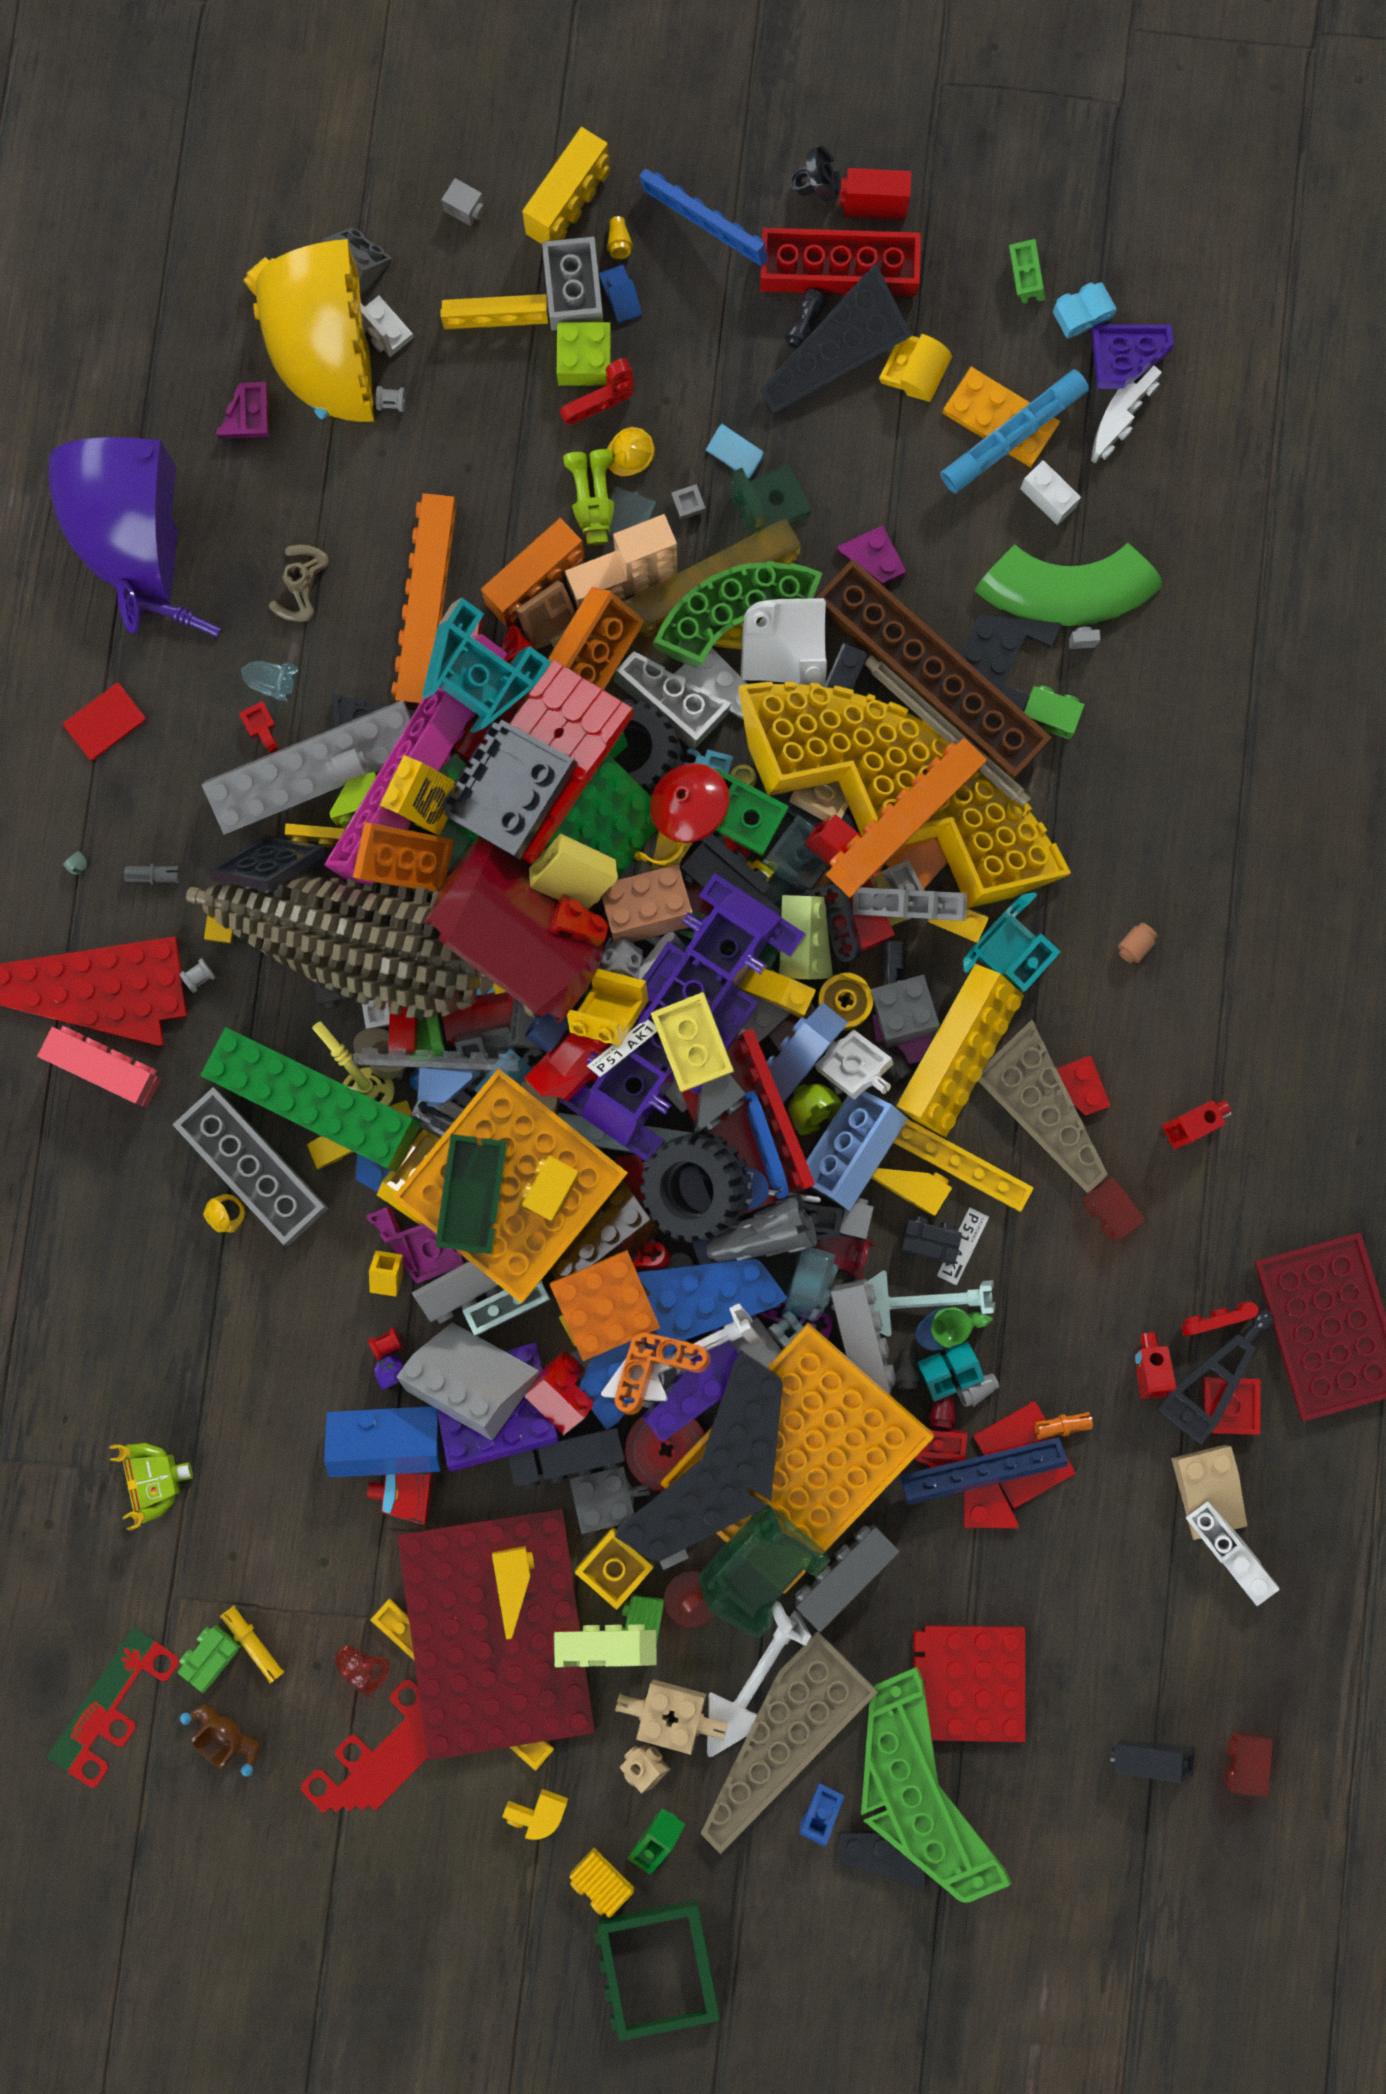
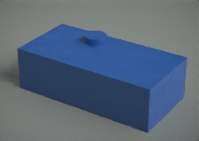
(382, 1442)

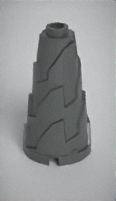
(767, 1233)

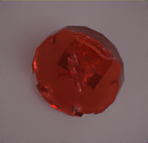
(685, 1600)

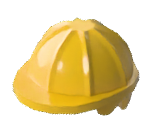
(631, 451)

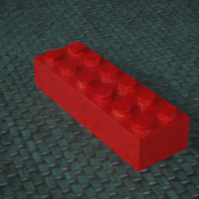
(838, 259)

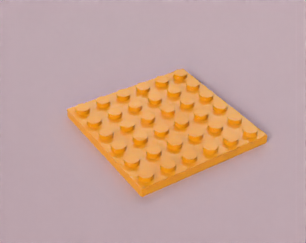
(525, 1241)

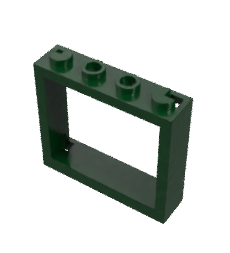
(645, 1917)

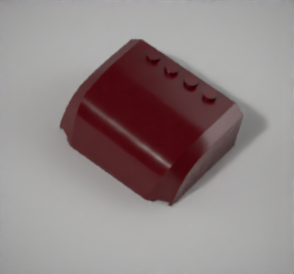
(504, 932)

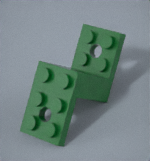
(746, 799)

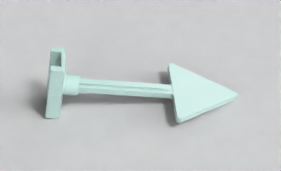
(884, 1303)

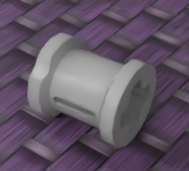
(390, 398)
(197, 975)

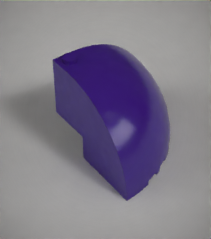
(118, 510)

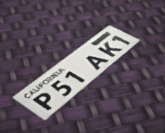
(617, 1053)
(971, 1230)

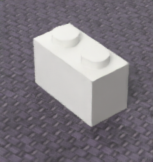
(1050, 492)

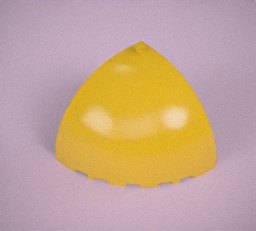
(316, 330)

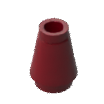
(942, 1413)

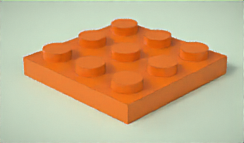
(604, 1305)

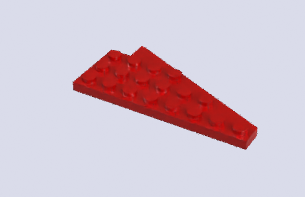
(104, 989)

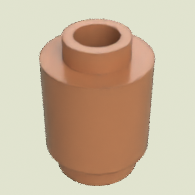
(1137, 943)

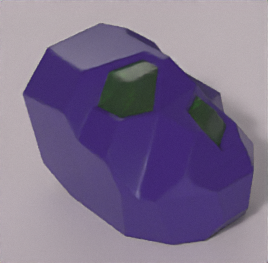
(387, 1371)

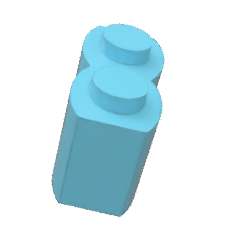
(1082, 310)

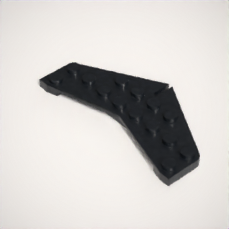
(716, 1488)

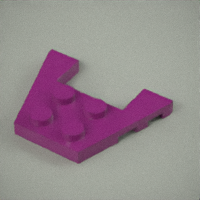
(417, 1246)

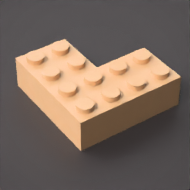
(640, 560)

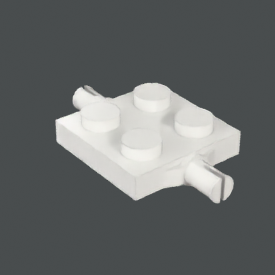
(855, 1065)

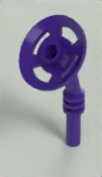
(133, 606)

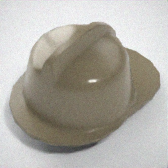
(378, 1039)

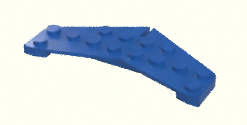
(686, 1305)

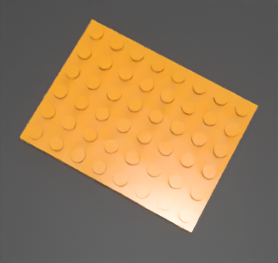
(834, 1443)

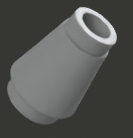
(977, 1392)

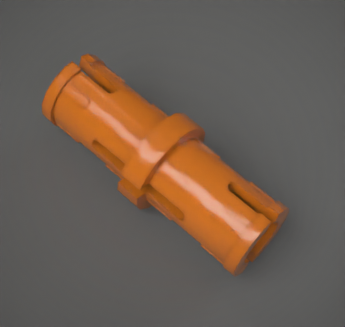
(1063, 1425)

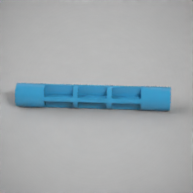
(1014, 431)

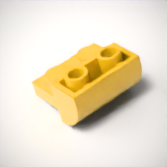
(916, 366)

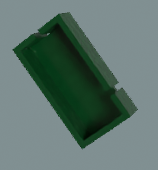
(472, 1194)

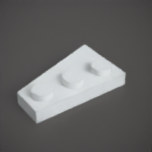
(717, 678)

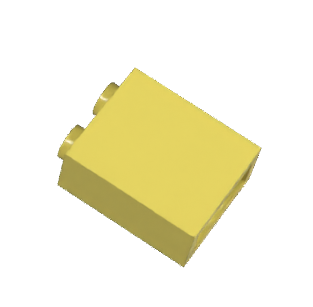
(574, 871)

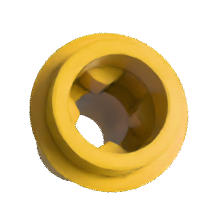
(619, 241)

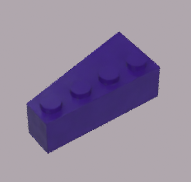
(691, 1392)

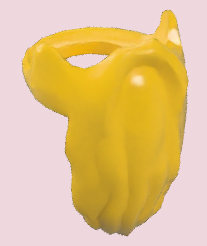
(217, 1215)

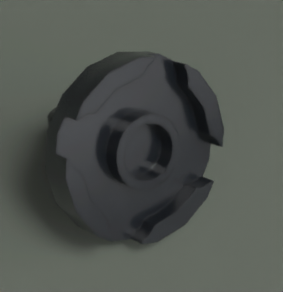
(820, 175)

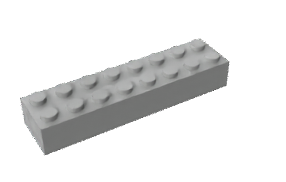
(301, 769)

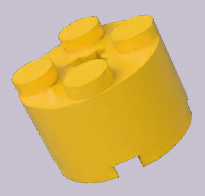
(858, 993)

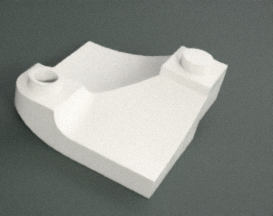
(785, 642)

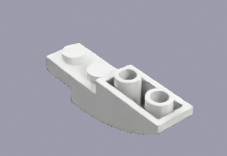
(1120, 413)
(1232, 1552)

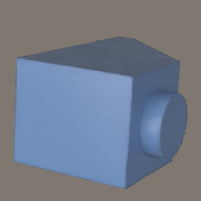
(443, 1084)

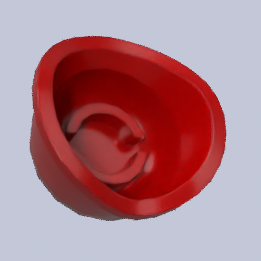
(513, 643)

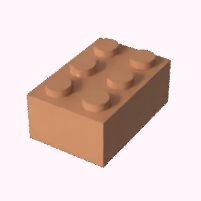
(647, 905)

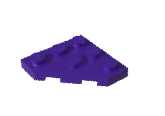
(1127, 351)

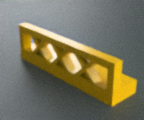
(494, 311)

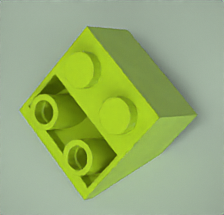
(350, 799)

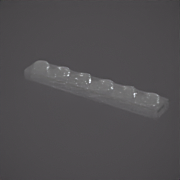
(450, 1059)

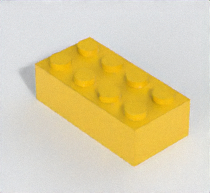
(567, 188)

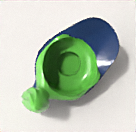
(948, 1327)

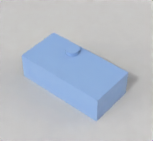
(853, 1147)

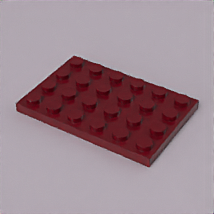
(1327, 1324)

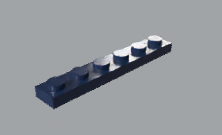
(983, 1471)

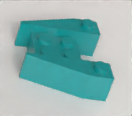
(474, 672)

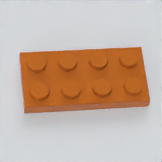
(402, 857)

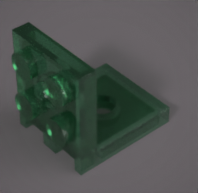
(754, 498)

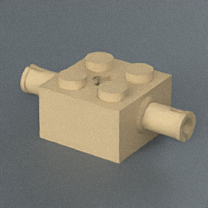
(656, 1726)

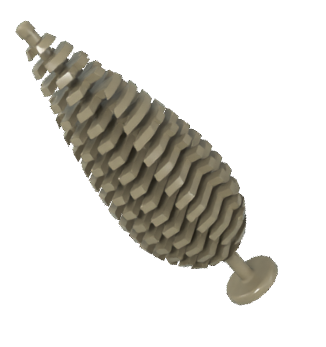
(352, 937)

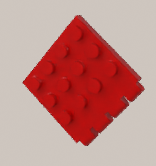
(973, 1681)

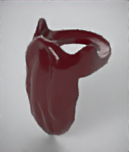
(850, 1253)

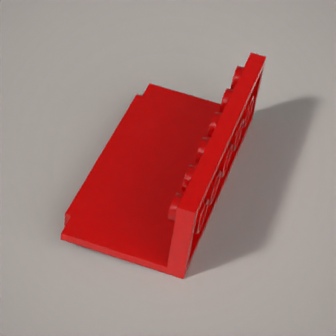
(754, 1075)

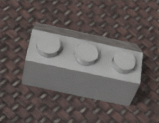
(454, 1291)

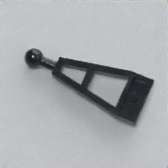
(1189, 1416)

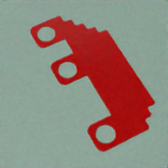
(380, 1771)

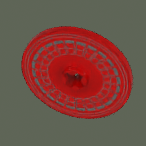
(643, 1451)

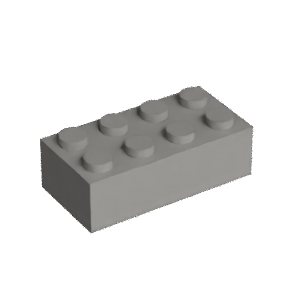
(861, 1329)

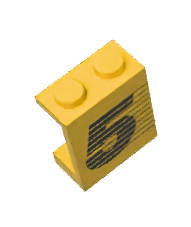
(418, 794)

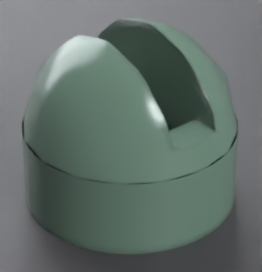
(76, 863)

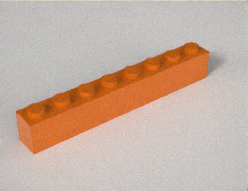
(425, 593)
(905, 818)

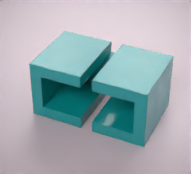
(959, 1360)

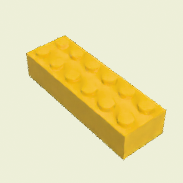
(960, 1050)

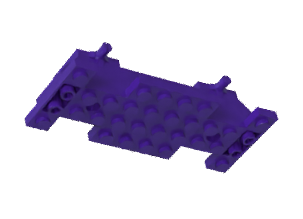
(673, 979)

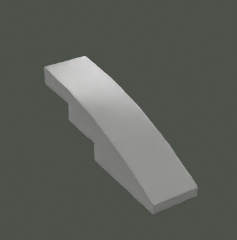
(910, 904)

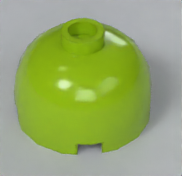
(812, 1106)

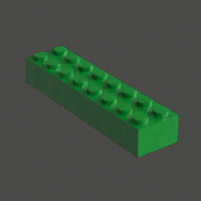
(311, 1099)

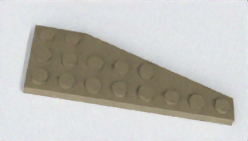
(801, 1714)

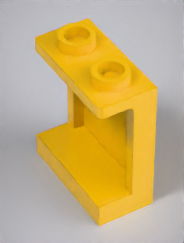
(609, 1008)

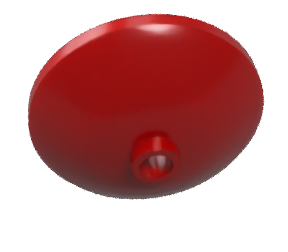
(695, 814)

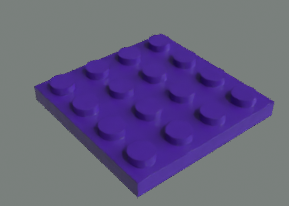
(522, 1431)

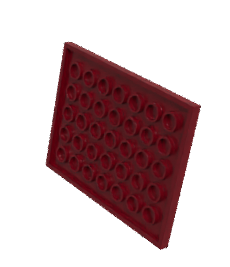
(472, 1680)

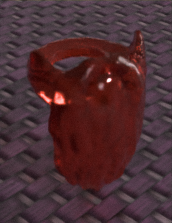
(358, 1669)

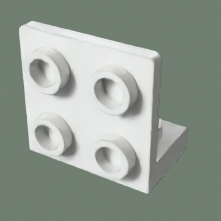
(384, 326)

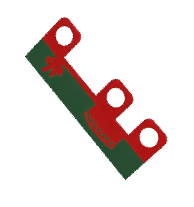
(100, 1705)

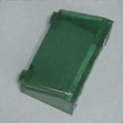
(757, 1569)

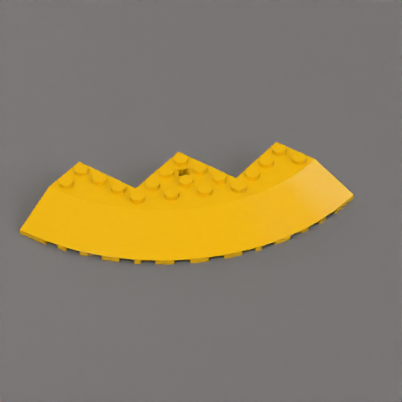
(875, 750)

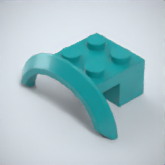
(1012, 948)

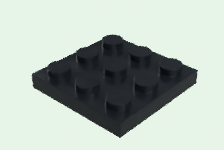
(267, 863)

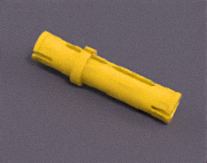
(251, 1643)

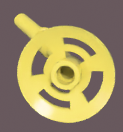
(361, 1076)

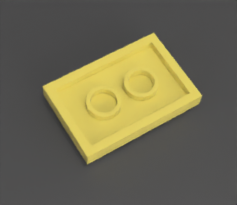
(692, 1042)

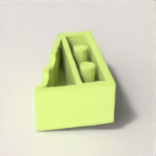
(813, 955)
(606, 1647)

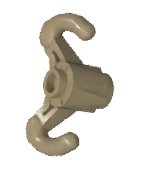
(300, 580)

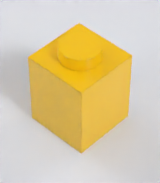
(386, 1273)

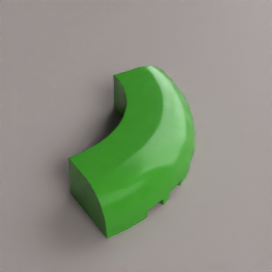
(1069, 593)
(722, 604)

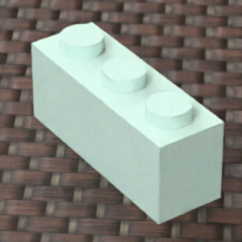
(502, 1308)

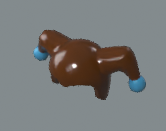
(221, 1739)

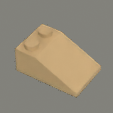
(1213, 1478)

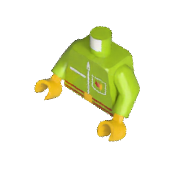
(151, 1480)

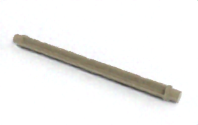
(943, 727)

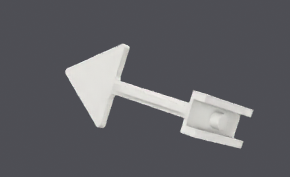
(655, 1390)
(734, 1713)

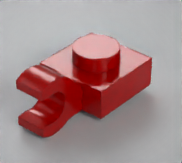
(258, 723)

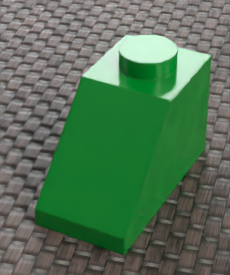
(656, 1841)

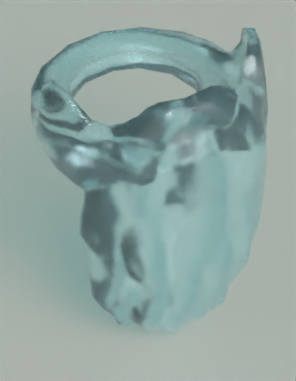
(269, 678)

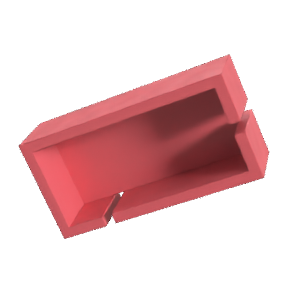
(93, 1063)

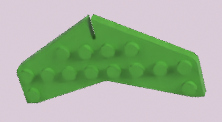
(919, 1813)

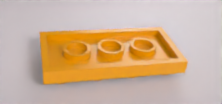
(986, 405)

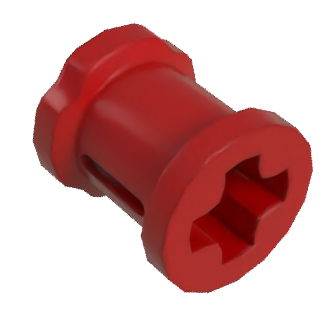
(385, 1344)

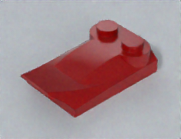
(487, 1012)
(565, 1067)

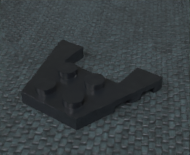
(995, 644)

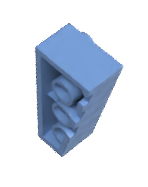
(804, 1049)

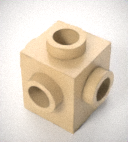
(644, 1767)

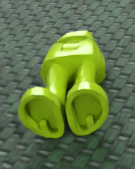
(595, 513)

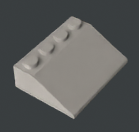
(468, 1379)

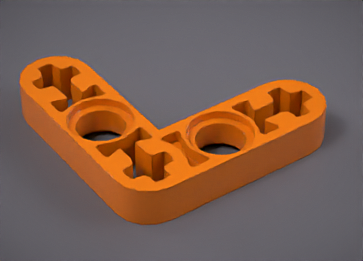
(647, 1359)

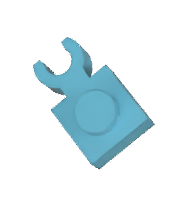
(712, 759)

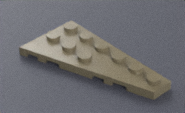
(1035, 1096)

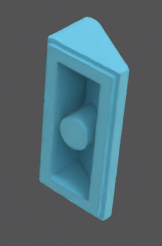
(735, 451)

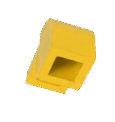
(540, 1821)

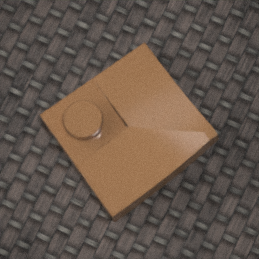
(546, 615)

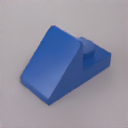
(620, 294)
(821, 1814)

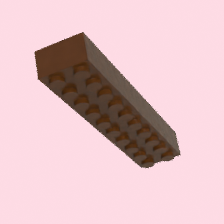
(932, 669)

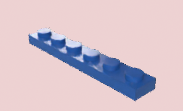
(711, 221)

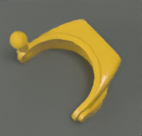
(672, 859)

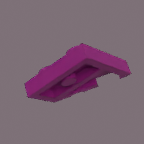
(247, 413)
(875, 555)

